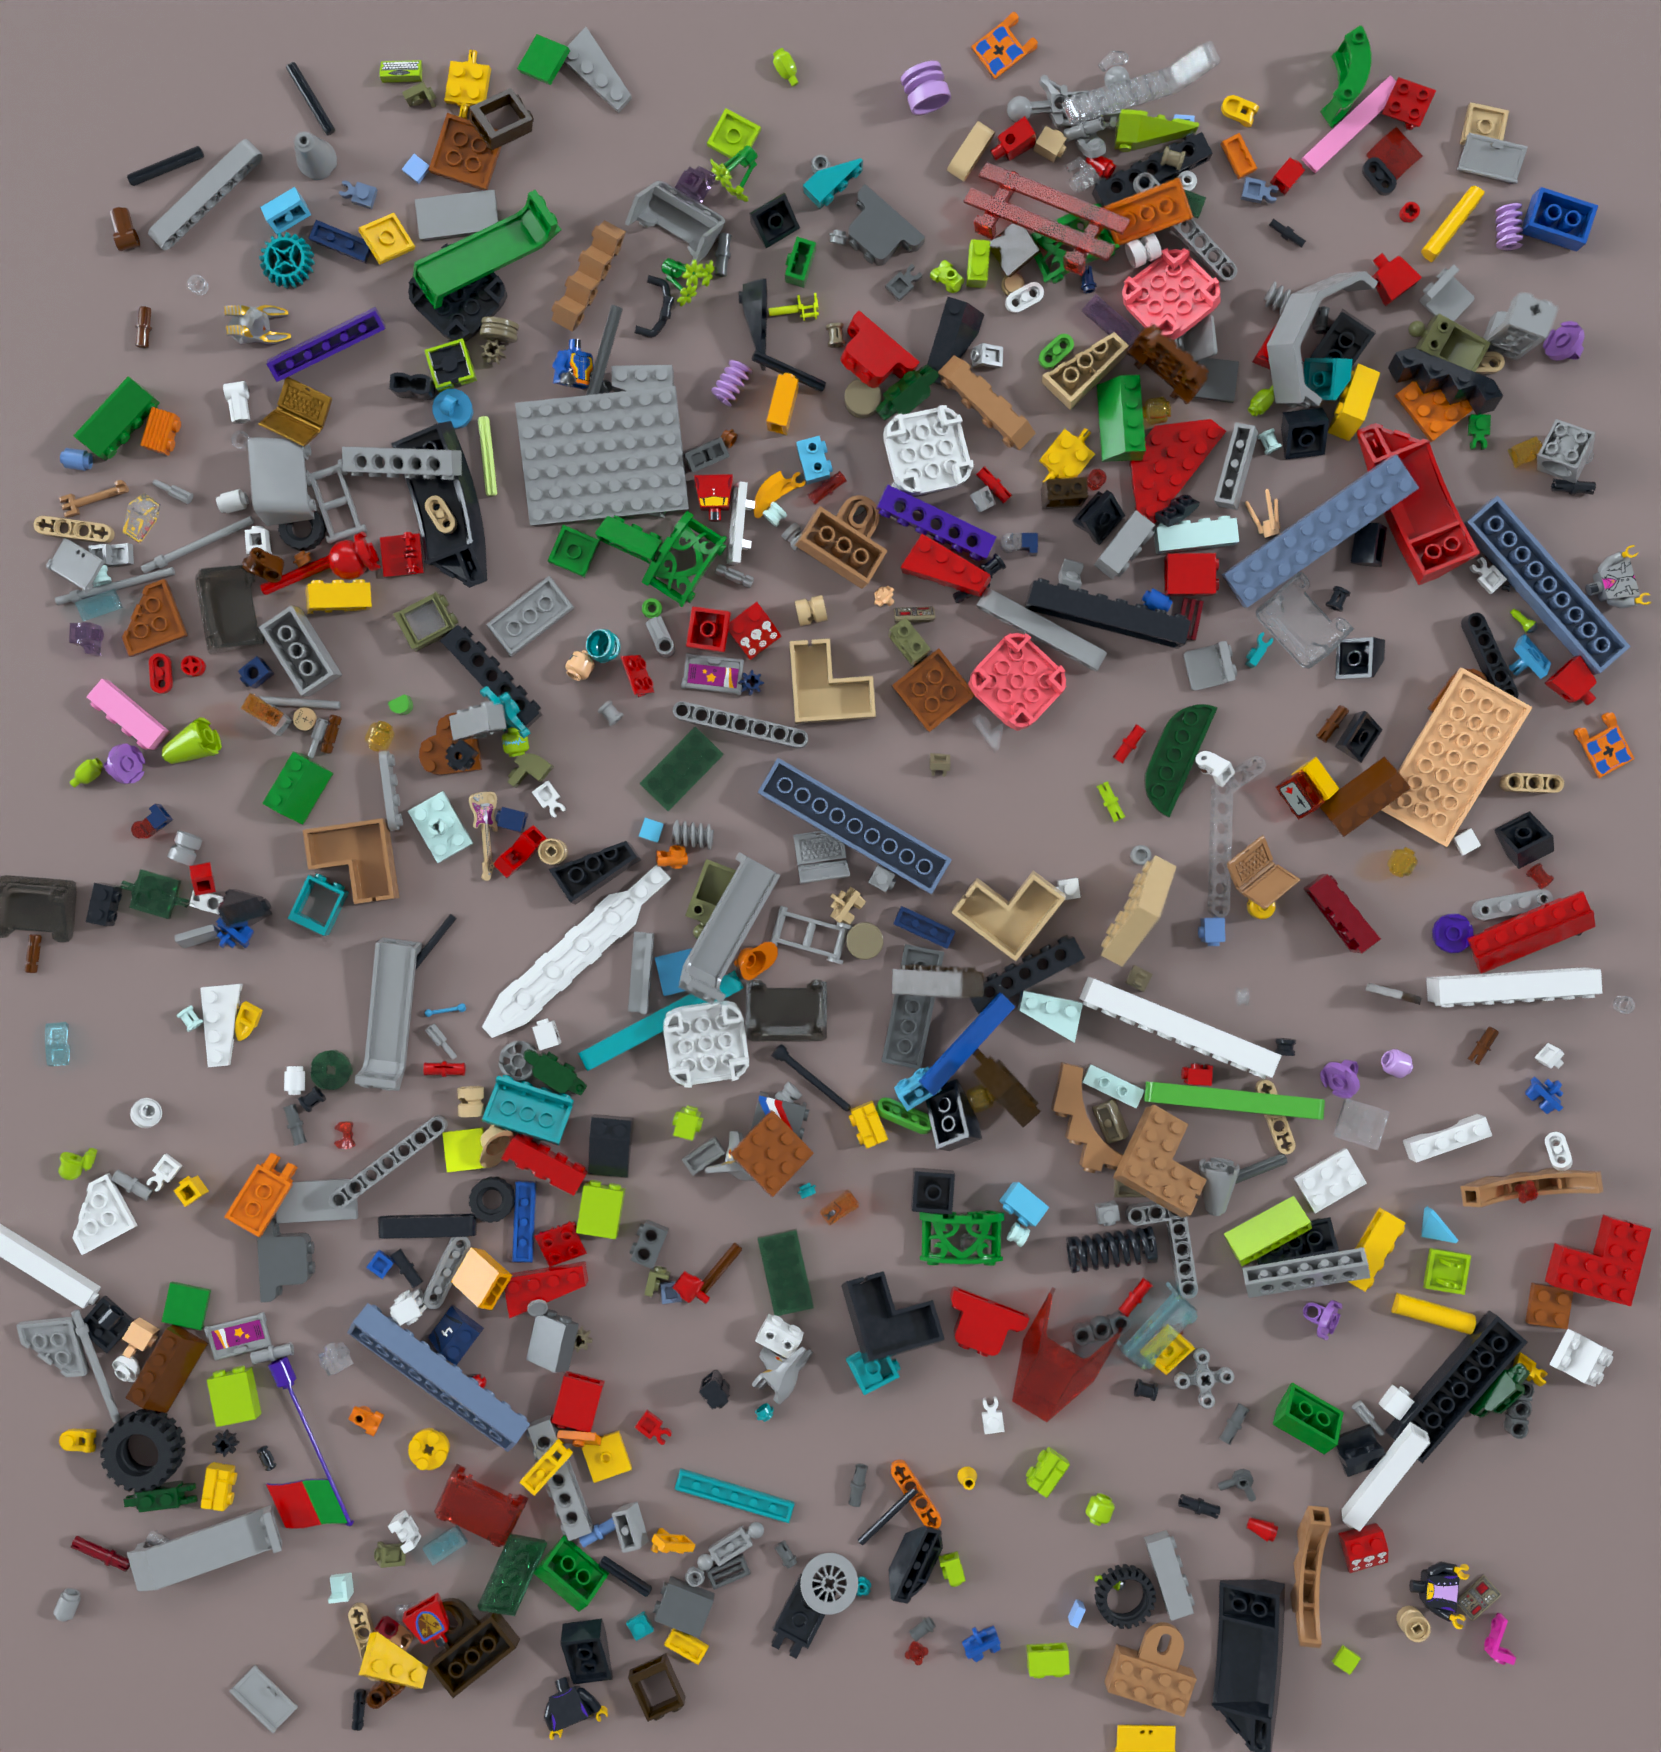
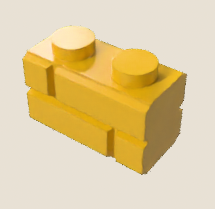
(869, 1125)
(218, 1486)

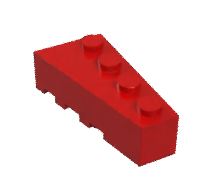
(940, 565)
(545, 1163)
(543, 1284)

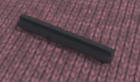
(310, 98)
(165, 165)
(782, 368)

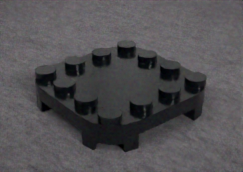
(462, 309)

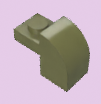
(531, 764)

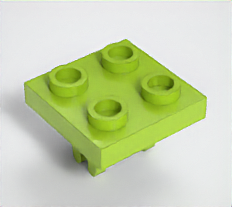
(1447, 1271)

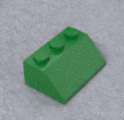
(629, 539)
(298, 788)
(1309, 1419)
(571, 1573)

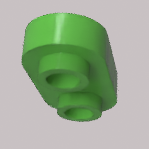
(1055, 351)

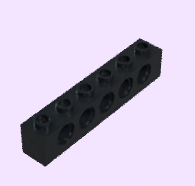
(1194, 144)
(453, 642)
(1072, 955)

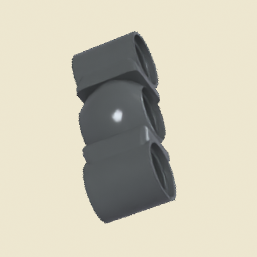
(1091, 1327)
(1520, 1417)

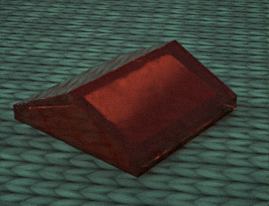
(1396, 152)

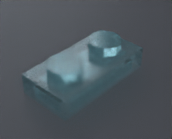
(98, 605)
(445, 1544)

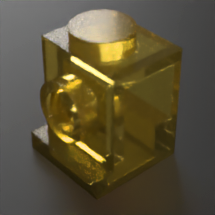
(1525, 451)

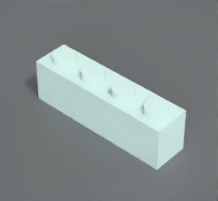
(1197, 535)

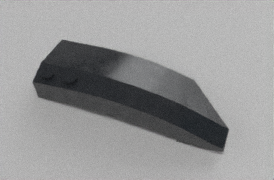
(463, 551)
(1250, 1658)

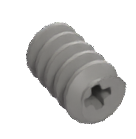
(1277, 297)
(692, 834)

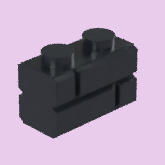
(715, 1390)

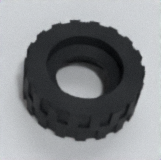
(306, 543)
(483, 1212)

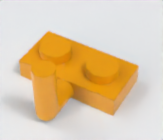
(671, 1542)

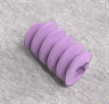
(1507, 227)
(730, 380)

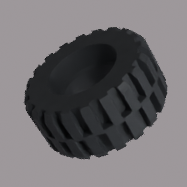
(122, 1465)

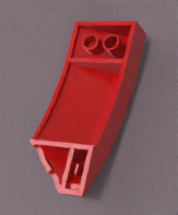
(1427, 519)

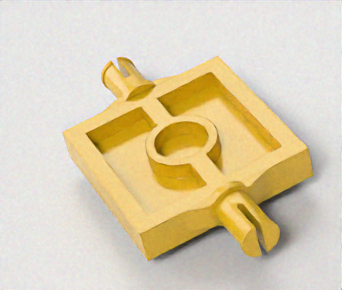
(467, 83)
(1067, 455)

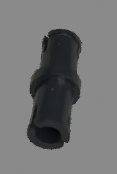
(1573, 488)
(406, 1268)
(1199, 1506)

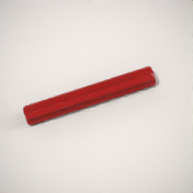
(296, 575)

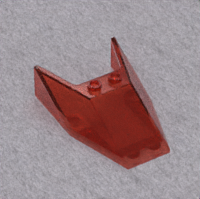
(1050, 1373)

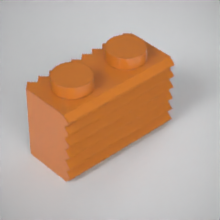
(160, 431)

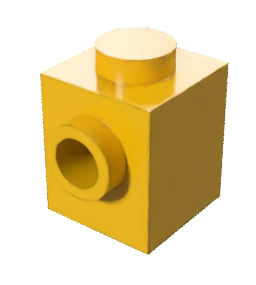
(190, 1190)

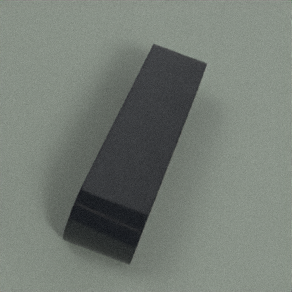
(1490, 647)
(427, 1226)

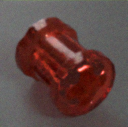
(1100, 474)
(1540, 876)

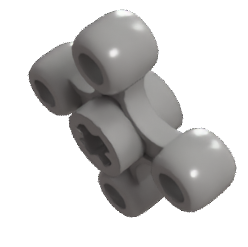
(1204, 1386)

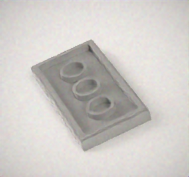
(455, 214)
(530, 616)
(310, 1202)

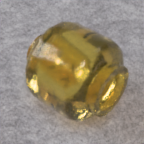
(1156, 410)
(379, 736)
(1402, 862)
(980, 1098)

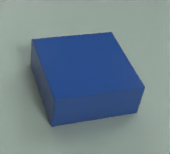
(380, 1264)

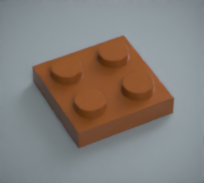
(1549, 1306)

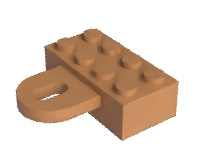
(843, 543)
(1153, 1675)

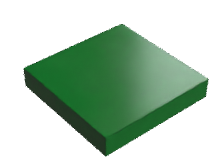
(543, 59)
(573, 551)
(186, 1305)

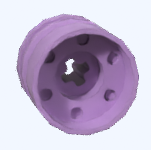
(925, 87)

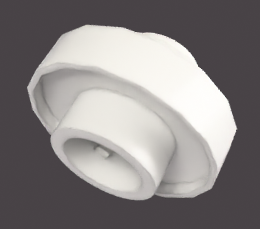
(146, 1113)
(126, 1368)

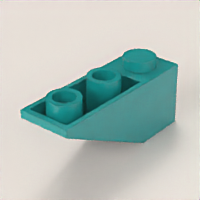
(829, 181)

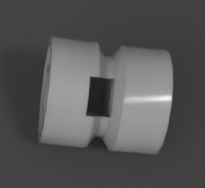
(185, 847)

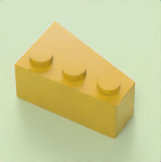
(1354, 402)
(338, 596)
(391, 1664)

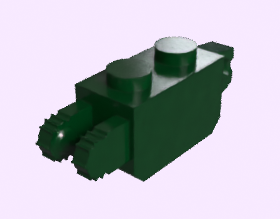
(907, 392)
(553, 1073)
(1502, 1392)
(166, 1496)

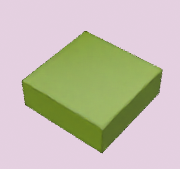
(1346, 1659)

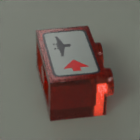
(1300, 794)

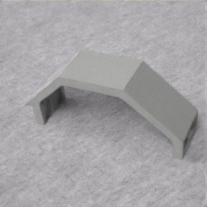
(1290, 330)

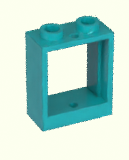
(310, 923)

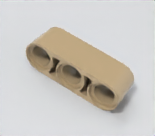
(971, 151)
(1522, 783)

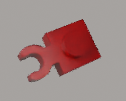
(650, 1425)

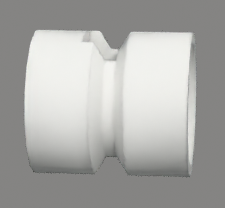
(1145, 249)

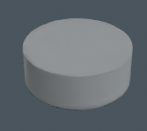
(1140, 855)

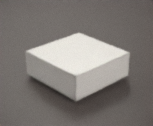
(1466, 841)

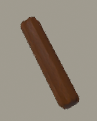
(721, 1267)

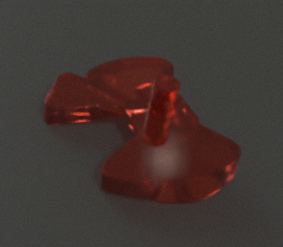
(347, 1141)

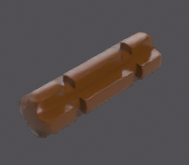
(331, 734)
(33, 953)

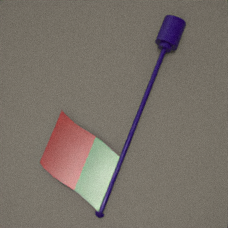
(309, 1500)

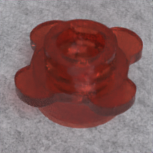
(1532, 1191)
(916, 1647)

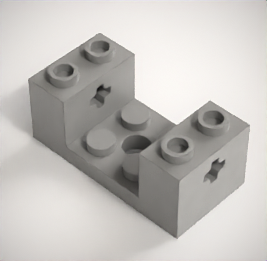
(1521, 327)

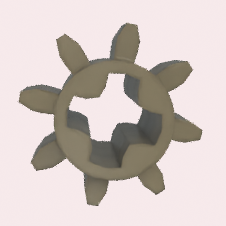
(498, 350)
(585, 1337)

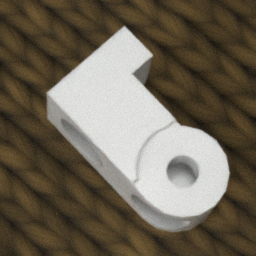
(1216, 766)
(206, 902)

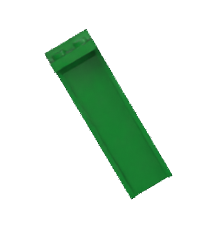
(486, 250)

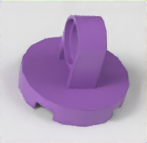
(1565, 342)
(125, 764)
(1341, 1078)
(1326, 1319)

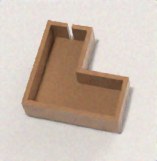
(363, 847)
(1149, 1163)

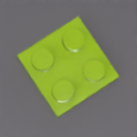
(732, 134)

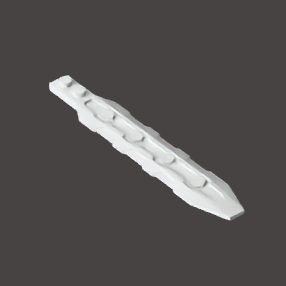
(577, 950)

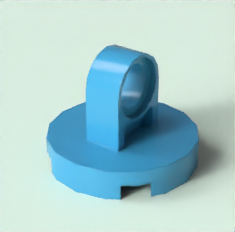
(454, 407)

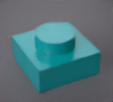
(640, 1626)

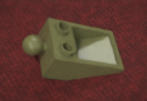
(1452, 342)
(708, 892)

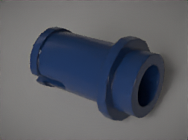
(1088, 284)

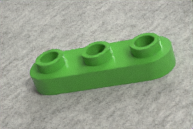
(911, 1120)

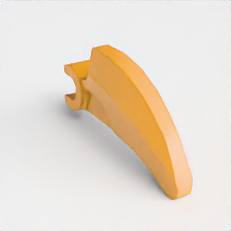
(773, 489)

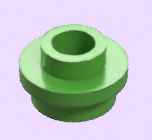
(647, 604)

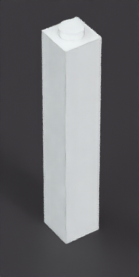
(47, 1269)
(1385, 1476)

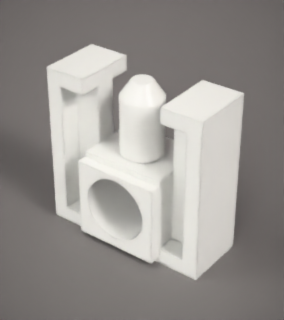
(406, 1530)

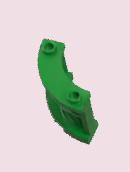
(1353, 70)
(1047, 244)
(657, 568)
(982, 1218)

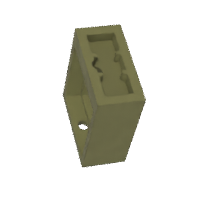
(906, 636)

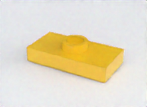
(686, 1645)

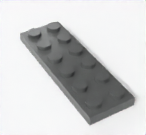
(910, 1015)

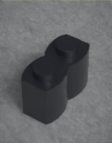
(409, 386)

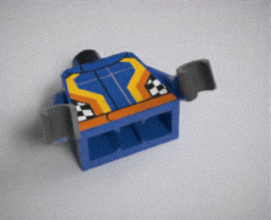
(575, 368)

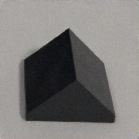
(774, 220)
(1359, 736)

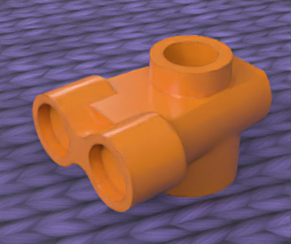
(675, 857)
(370, 1419)

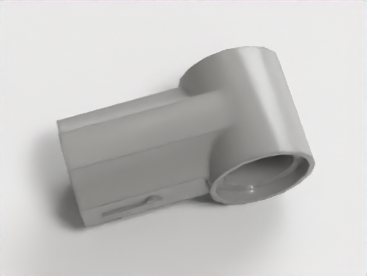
(660, 635)

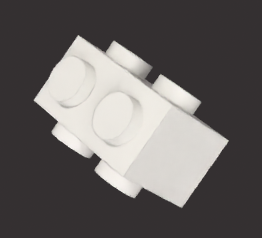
(408, 1307)
(779, 1336)

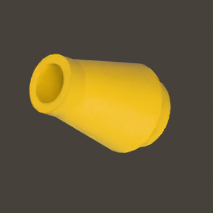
(965, 1474)

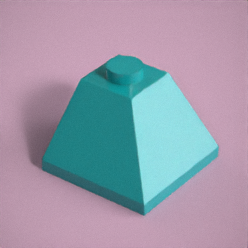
(1327, 376)

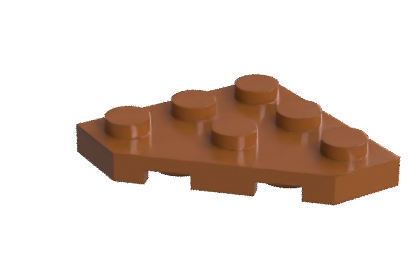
(154, 620)

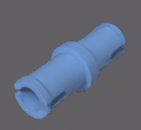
(598, 1532)

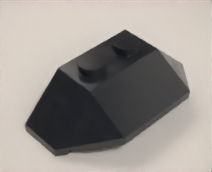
(914, 1562)

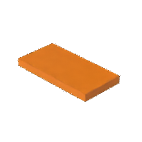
(1152, 210)

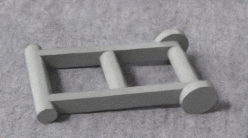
(324, 507)
(833, 957)

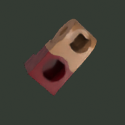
(394, 1632)

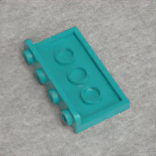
(528, 1109)

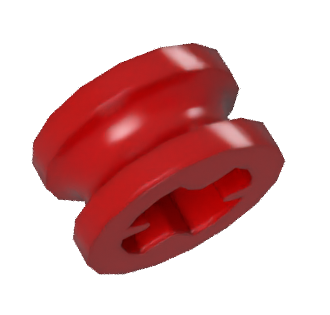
(1414, 207)

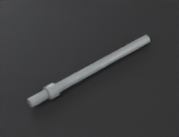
(163, 560)
(78, 595)
(82, 1331)

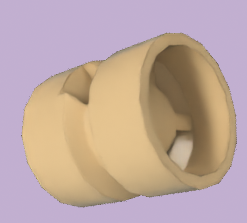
(811, 610)
(552, 851)
(470, 1101)
(1413, 1624)

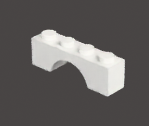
(1432, 1144)

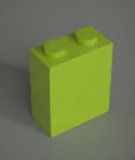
(600, 1209)
(234, 1396)

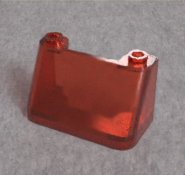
(479, 1507)

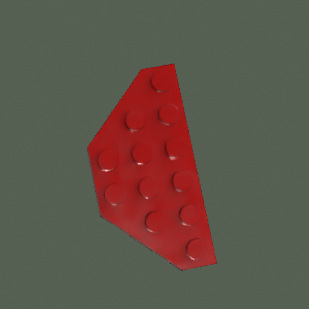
(1170, 461)

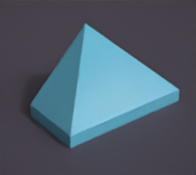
(1435, 1228)

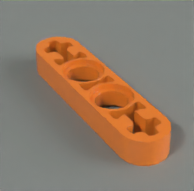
(921, 1494)

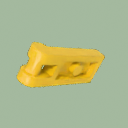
(545, 1467)

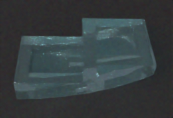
(56, 1044)

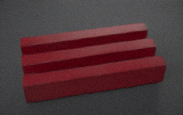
(1198, 615)

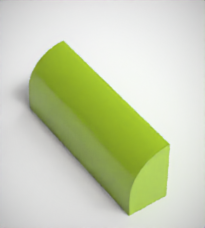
(1268, 1231)

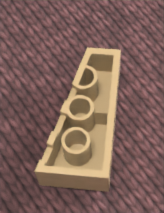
(1084, 371)

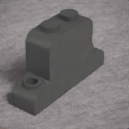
(881, 229)
(283, 1260)

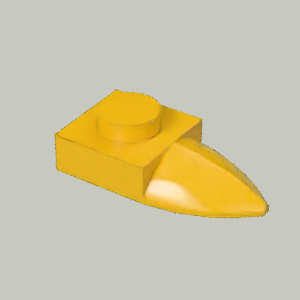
(247, 1020)

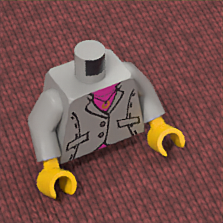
(1617, 582)

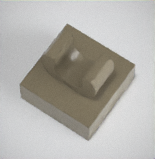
(939, 762)
(1138, 978)

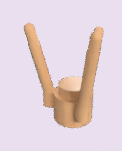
(1271, 526)

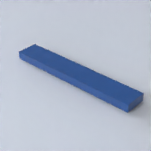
(966, 1044)

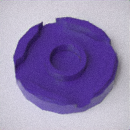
(1451, 933)

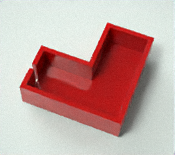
(1611, 1268)

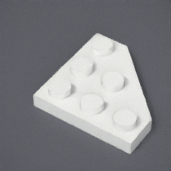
(102, 1215)

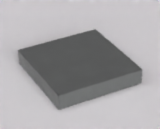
(1220, 380)

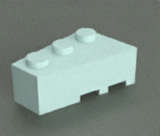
(1054, 1012)

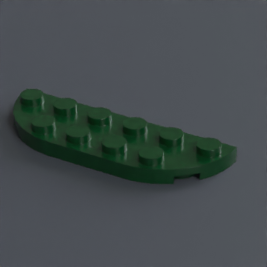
(1176, 755)

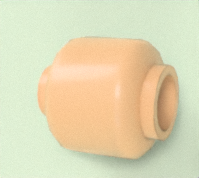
(579, 665)

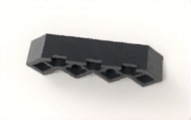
(1454, 381)

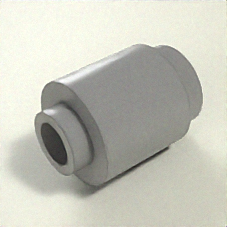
(67, 1604)

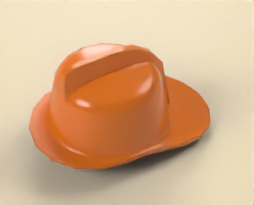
(756, 960)

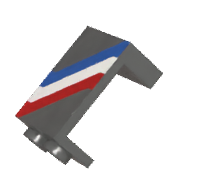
(789, 1112)

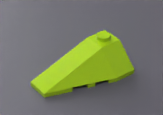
(1138, 130)

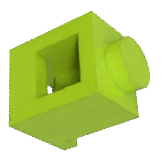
(952, 1568)

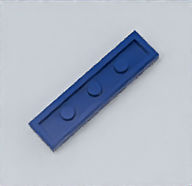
(524, 1221)

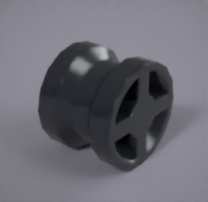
(1285, 1046)

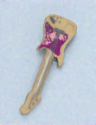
(483, 808)

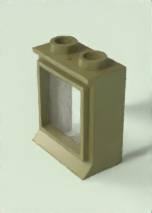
(426, 621)

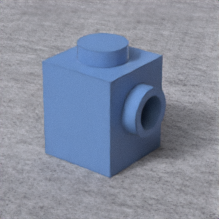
(1212, 931)

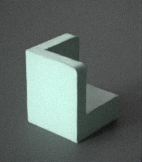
(341, 1588)

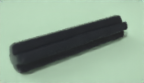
(625, 1576)

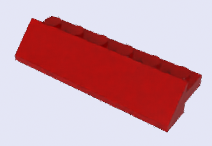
(1531, 931)

